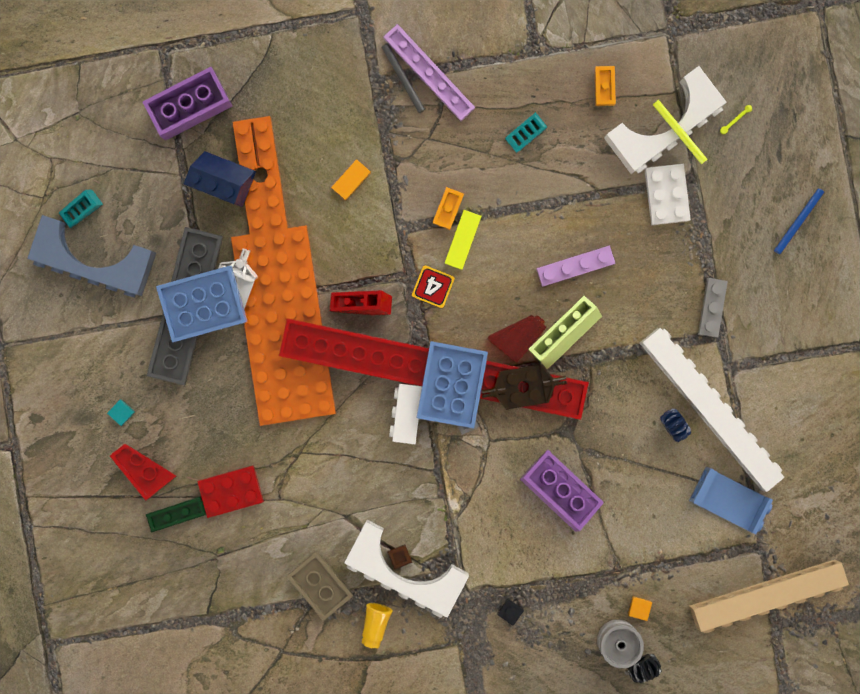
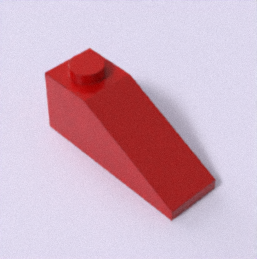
(361, 302)

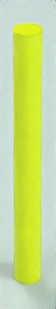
(680, 132)

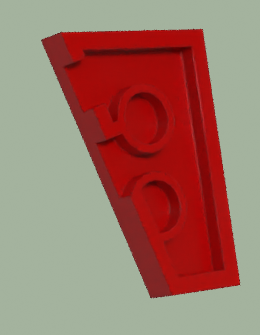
(141, 471)

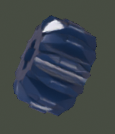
(675, 425)

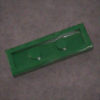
(176, 514)

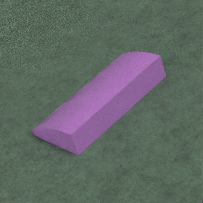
(562, 491)

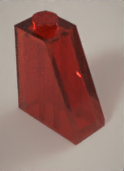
(518, 337)

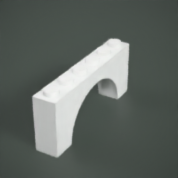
(637, 149)
(435, 594)

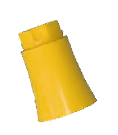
(375, 624)

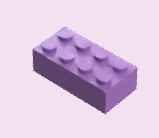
(187, 103)

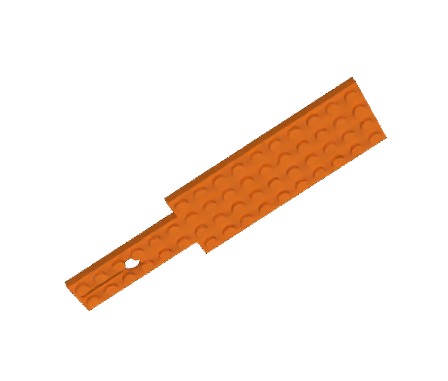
(283, 290)

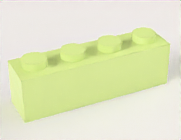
(565, 332)

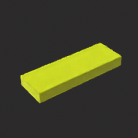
(462, 240)

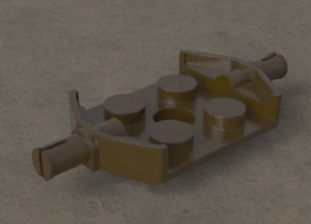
(539, 387)

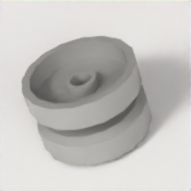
(627, 652)

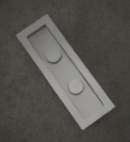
(712, 307)

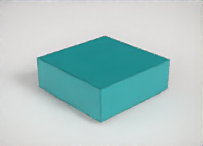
(121, 412)

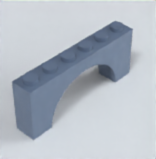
(52, 250)

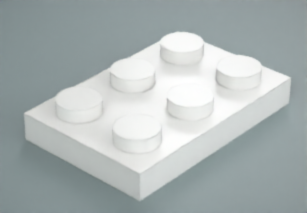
(667, 194)

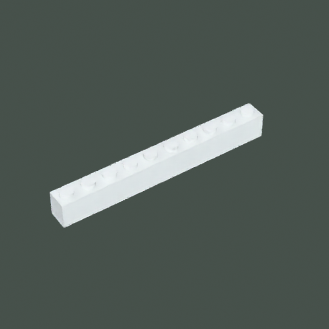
(712, 410)

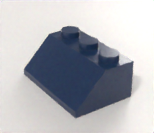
(220, 178)

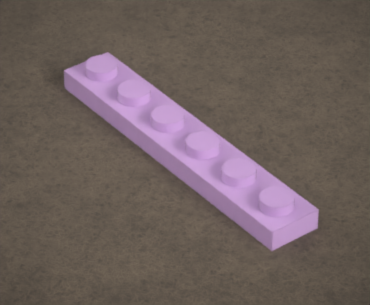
(429, 72)

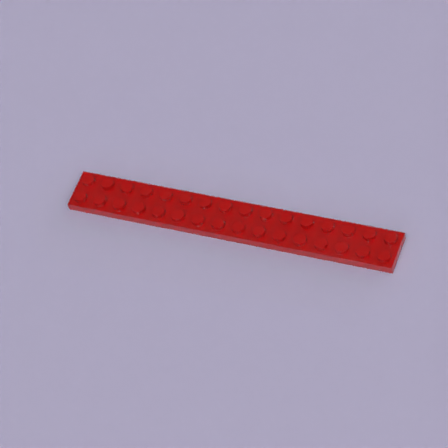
(403, 362)

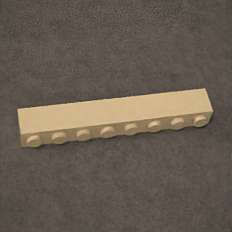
(769, 595)

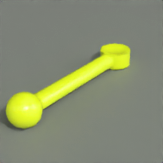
(724, 129)

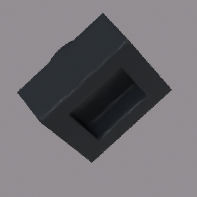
(510, 611)

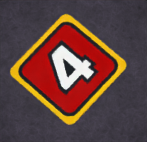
(433, 286)

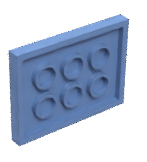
(201, 303)
(452, 384)

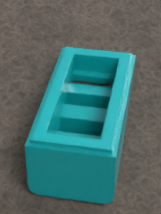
(542, 127)
(86, 197)

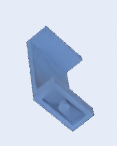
(731, 500)

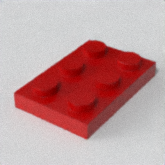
(230, 491)

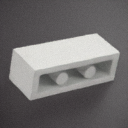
(405, 414)

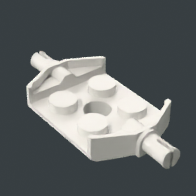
(243, 274)

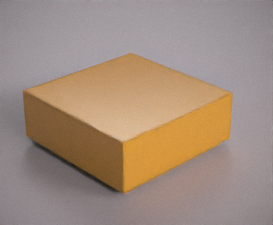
(639, 608)

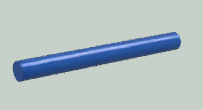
(799, 220)

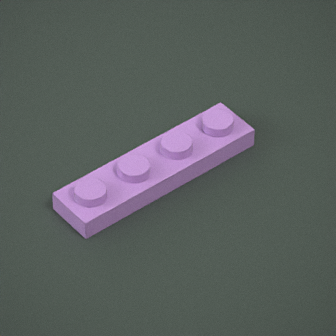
(575, 266)

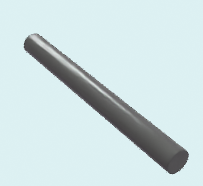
(403, 78)

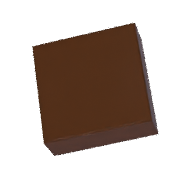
(399, 556)

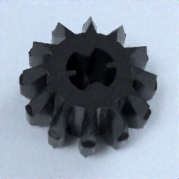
(645, 669)

